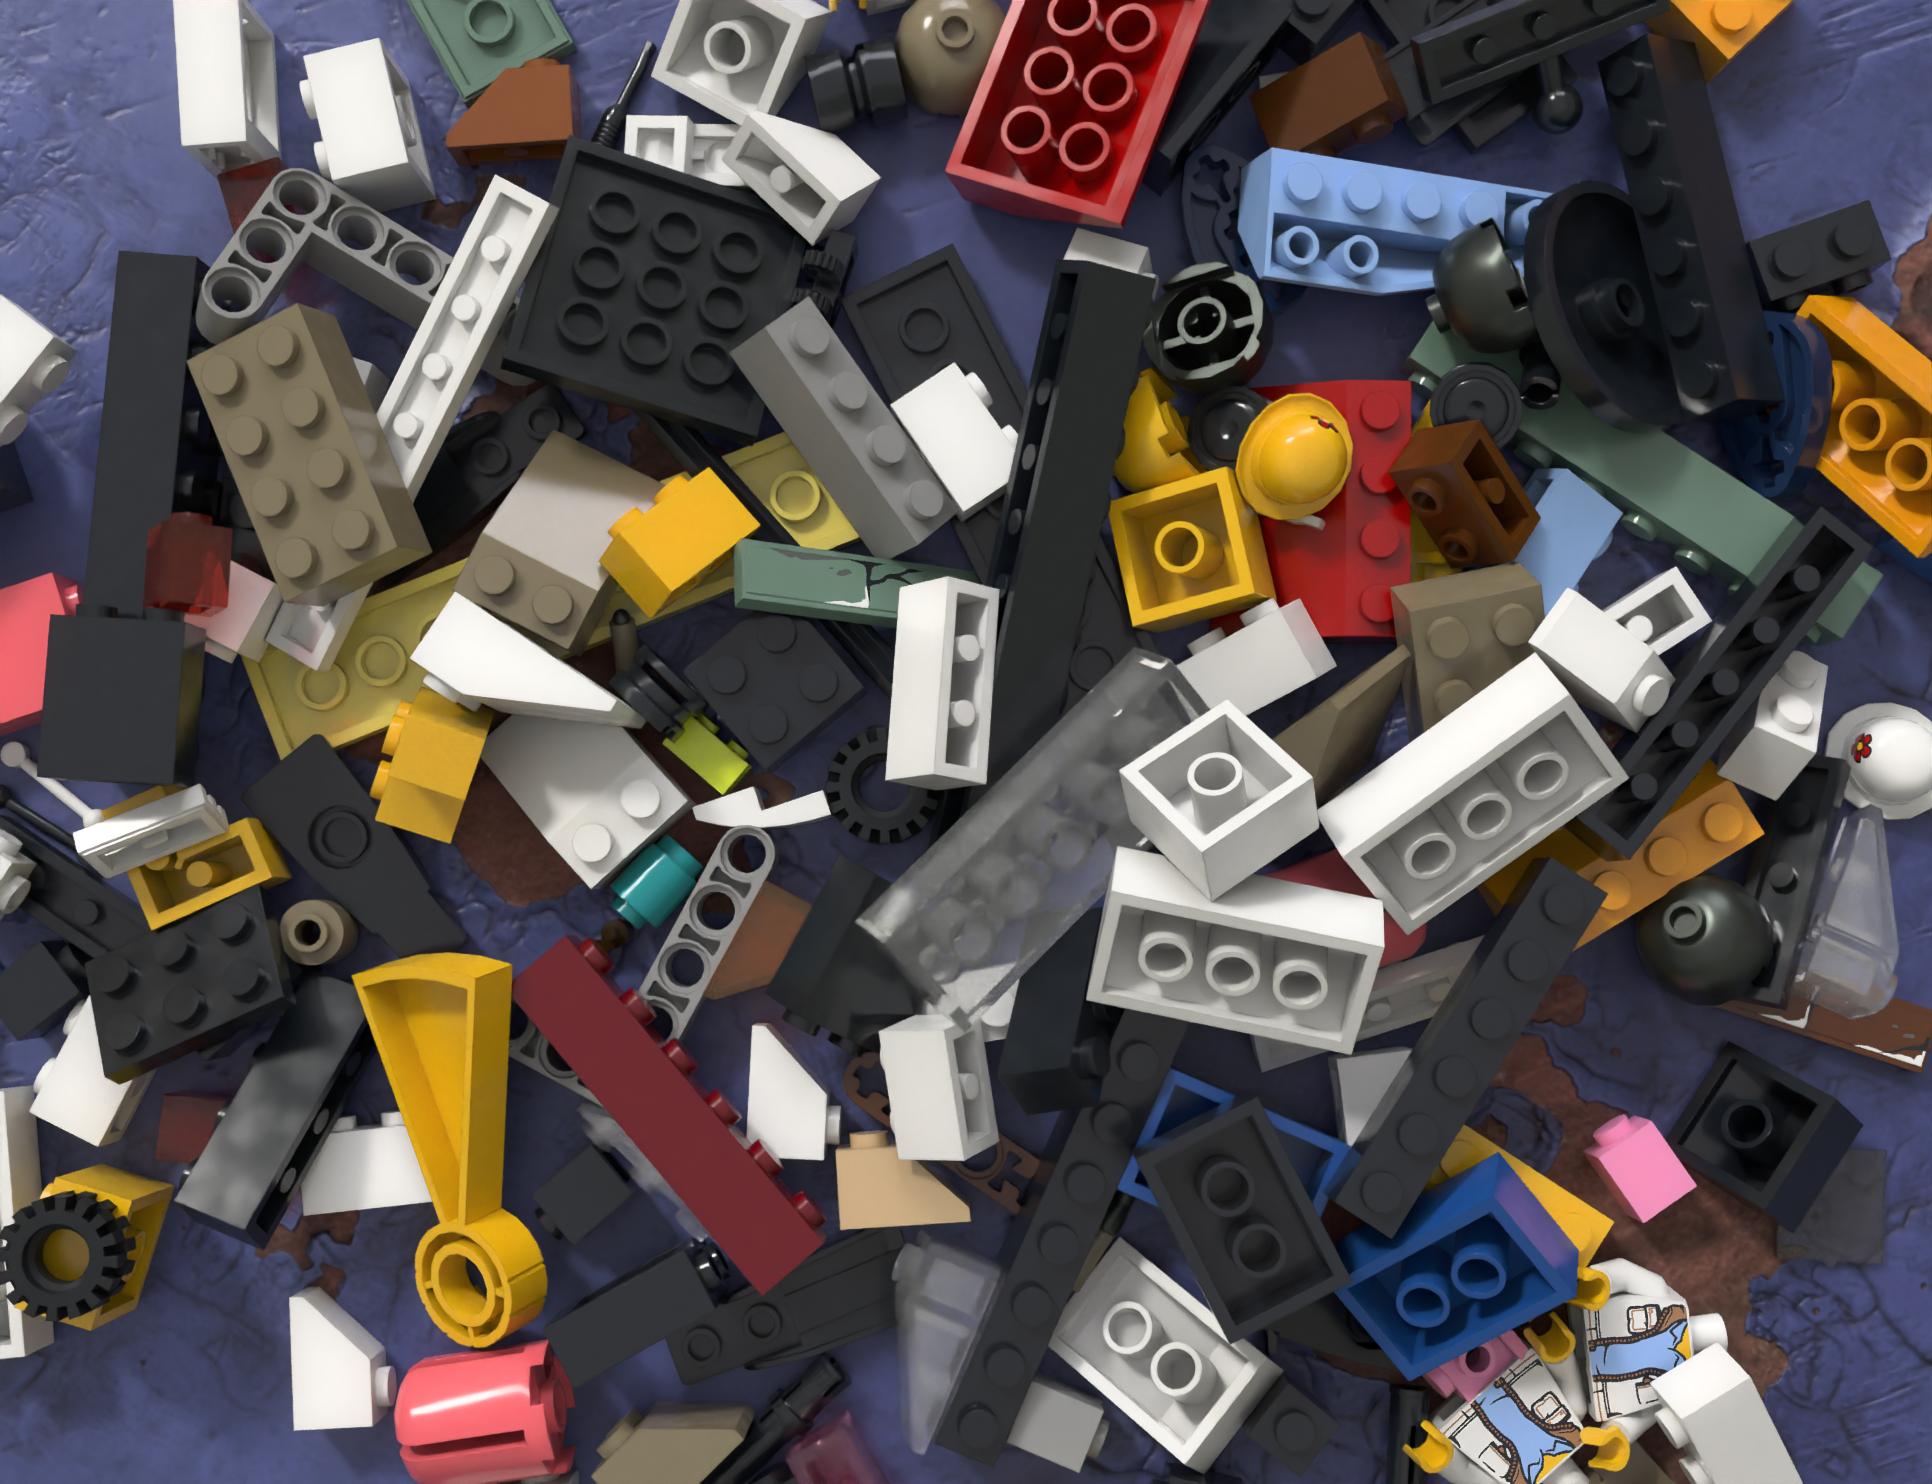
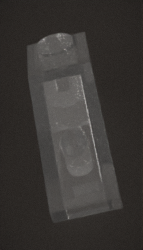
(1853, 924)
(937, 1313)

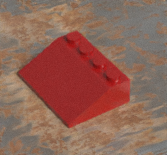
(1073, 106)
(1367, 532)

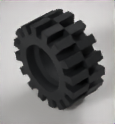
(849, 806)
(25, 1255)

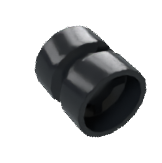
(856, 86)

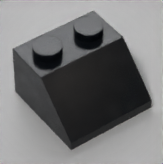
(1763, 1135)

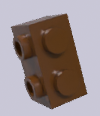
(1332, 100)
(1465, 494)

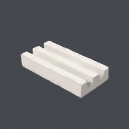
(151, 831)

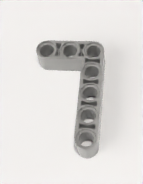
(318, 242)
(688, 932)

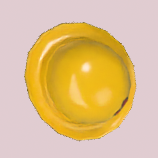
(1294, 457)

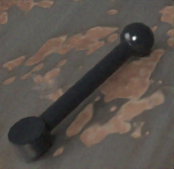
(35, 819)

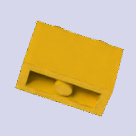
(677, 540)

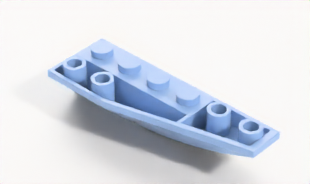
(1365, 222)

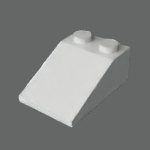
(486, 661)
(586, 790)
(1161, 1356)

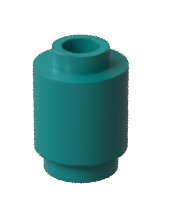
(655, 883)

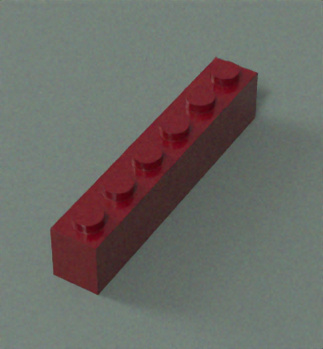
(669, 1112)

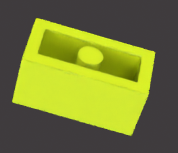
(709, 756)

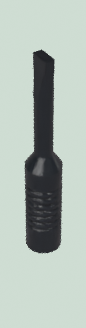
(614, 117)

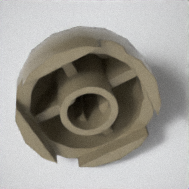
(945, 51)

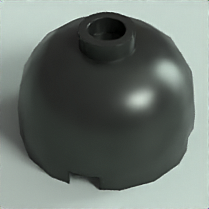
(1481, 292)
(1209, 329)
(1705, 940)

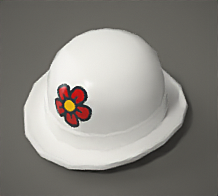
(1887, 758)

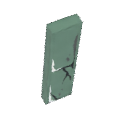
(826, 582)

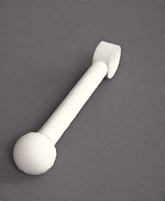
(18, 755)

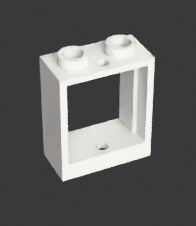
(226, 84)

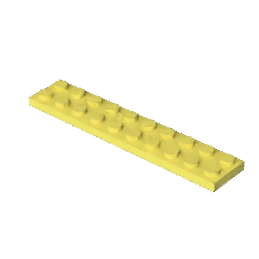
(375, 661)

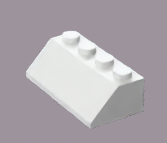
(1471, 794)
(1253, 961)

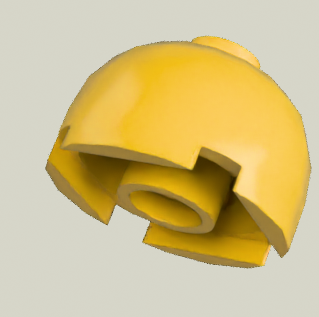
(1155, 438)

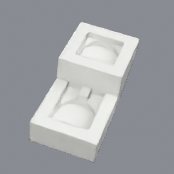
(684, 146)
(748, 809)

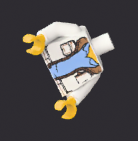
(1626, 1336)
(1517, 1425)

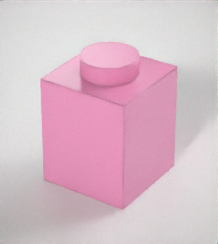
(1638, 1166)

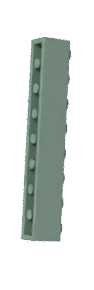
(1649, 477)

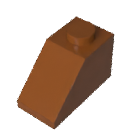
(520, 117)

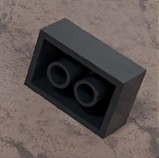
(1241, 1216)

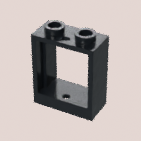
(638, 1309)

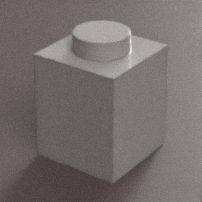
(1059, 1423)

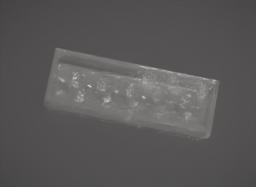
(1030, 846)

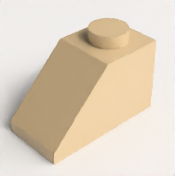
(891, 1192)

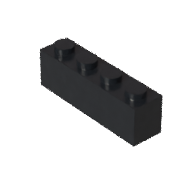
(280, 1113)

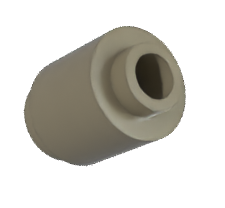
(337, 928)

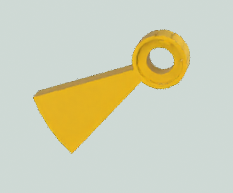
(446, 1055)

